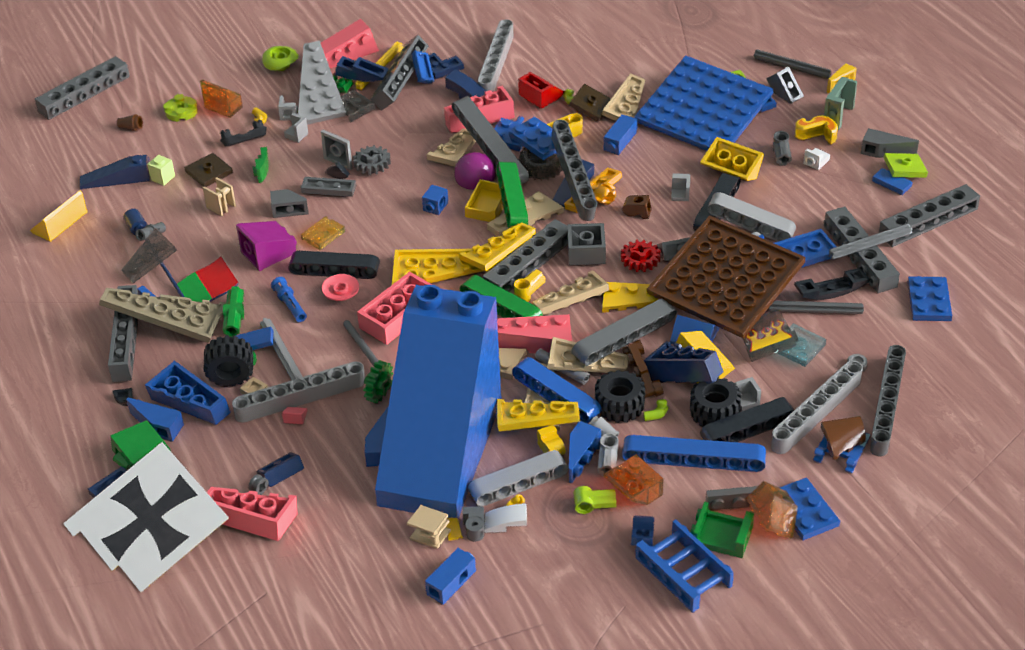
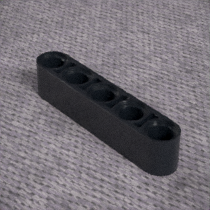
(726, 184)
(332, 263)
(748, 422)

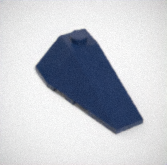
(125, 171)

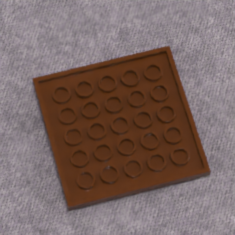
(726, 276)

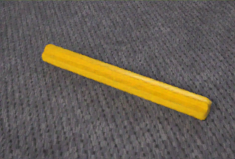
(383, 61)

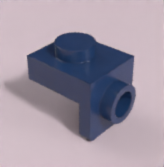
(642, 530)

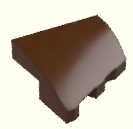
(843, 435)

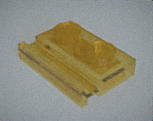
(323, 233)

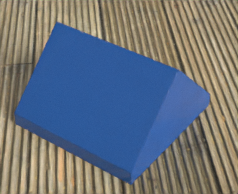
(686, 324)

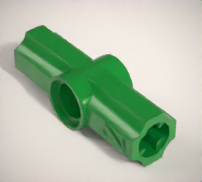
(233, 311)

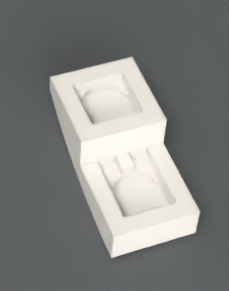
(502, 517)

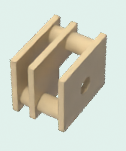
(218, 201)
(430, 526)

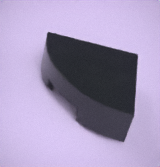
(337, 171)
(122, 394)

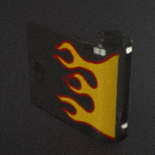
(769, 336)

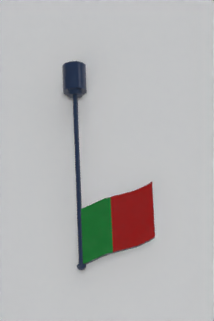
(201, 285)

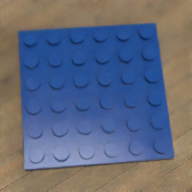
(703, 104)

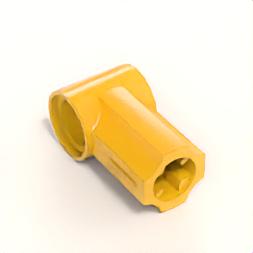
(525, 287)

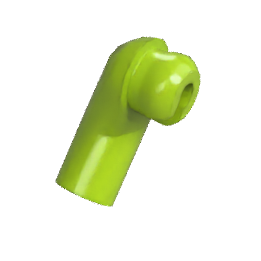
(658, 412)

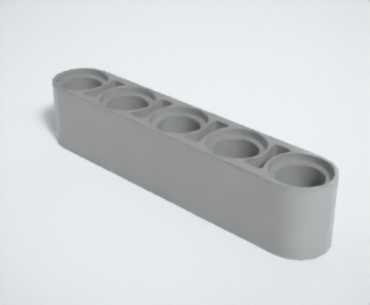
(751, 217)
(518, 478)

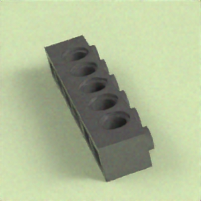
(398, 73)
(82, 87)
(933, 213)
(529, 256)
(872, 261)
(123, 343)

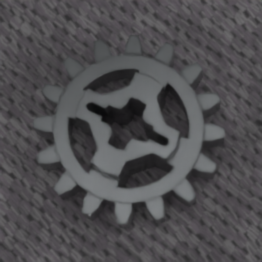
(371, 160)

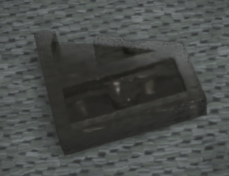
(356, 105)

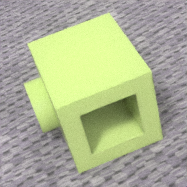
(161, 170)

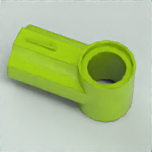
(588, 499)

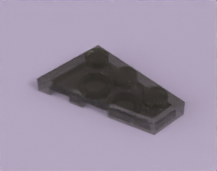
(148, 256)

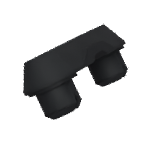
(228, 139)

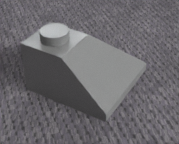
(336, 149)

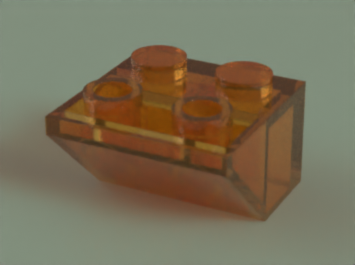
(220, 99)
(636, 480)
(774, 509)

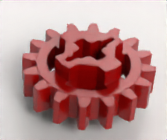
(640, 255)

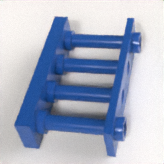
(675, 581)

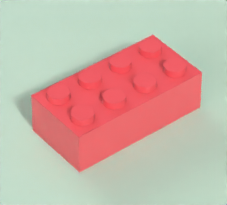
(384, 313)

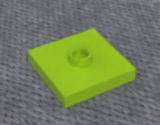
(905, 165)

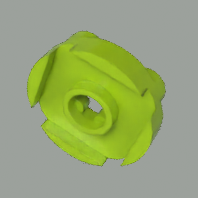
(180, 108)

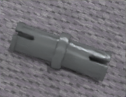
(144, 233)

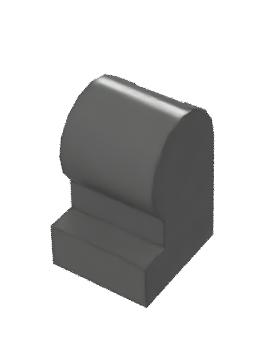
(475, 522)

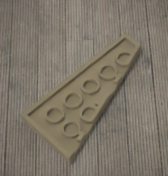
(170, 312)

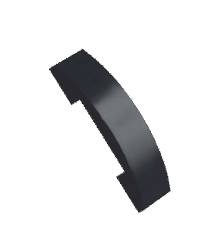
(833, 288)

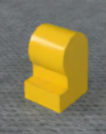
(549, 440)

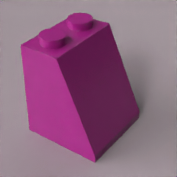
(265, 243)

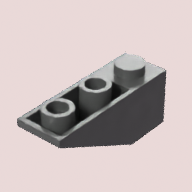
(878, 143)

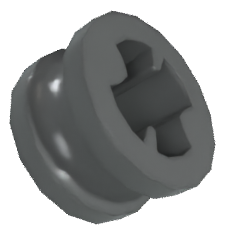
(258, 484)

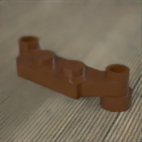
(634, 357)

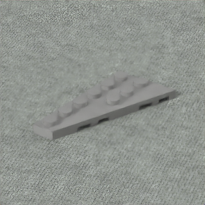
(318, 91)

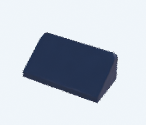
(281, 468)

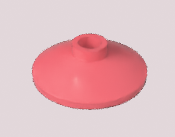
(340, 287)

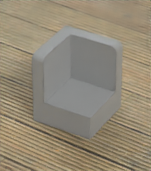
(286, 109)
(298, 129)
(680, 187)
(749, 393)

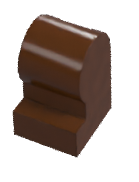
(637, 205)

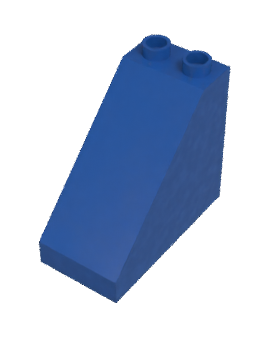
(440, 400)

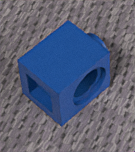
(435, 199)

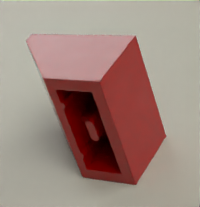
(538, 90)

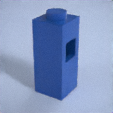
(620, 134)
(450, 575)

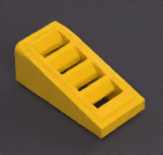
(845, 71)

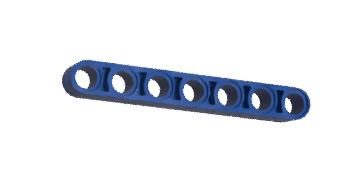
(695, 453)

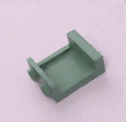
(840, 97)

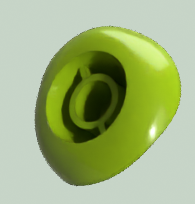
(279, 58)

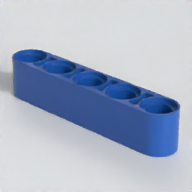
(554, 388)

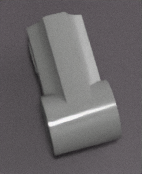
(607, 453)

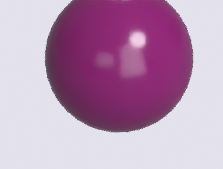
(472, 168)

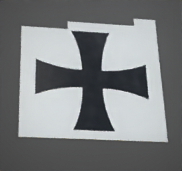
(148, 517)

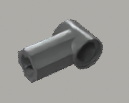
(781, 148)

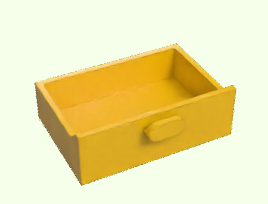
(484, 202)

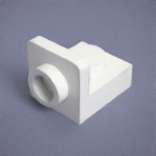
(816, 158)

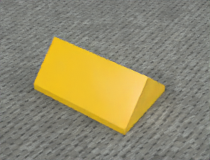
(733, 159)
(61, 218)
(700, 340)

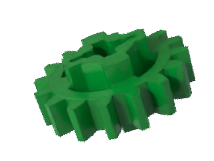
(378, 381)

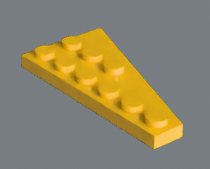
(432, 264)

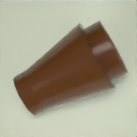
(130, 122)

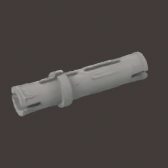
(580, 376)

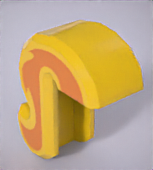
(816, 127)

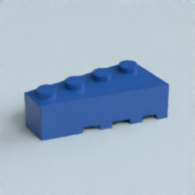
(187, 393)

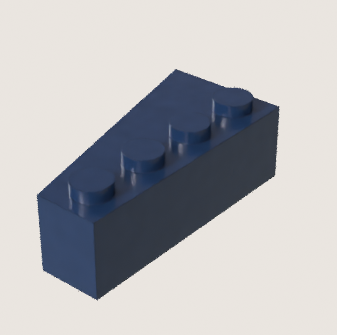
(683, 364)

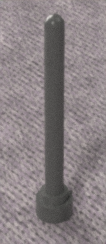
(360, 342)

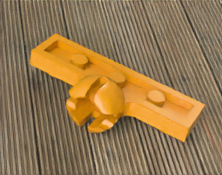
(602, 188)

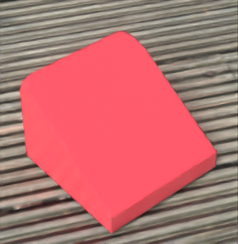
(294, 415)

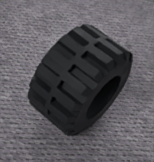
(228, 361)
(620, 396)
(714, 401)

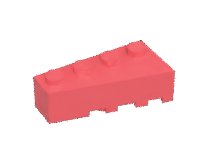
(350, 42)
(492, 105)
(533, 332)
(256, 513)

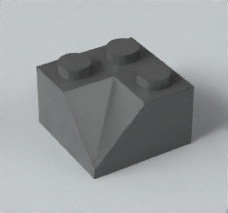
(586, 244)

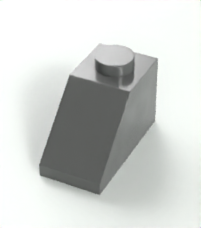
(785, 85)
(288, 203)

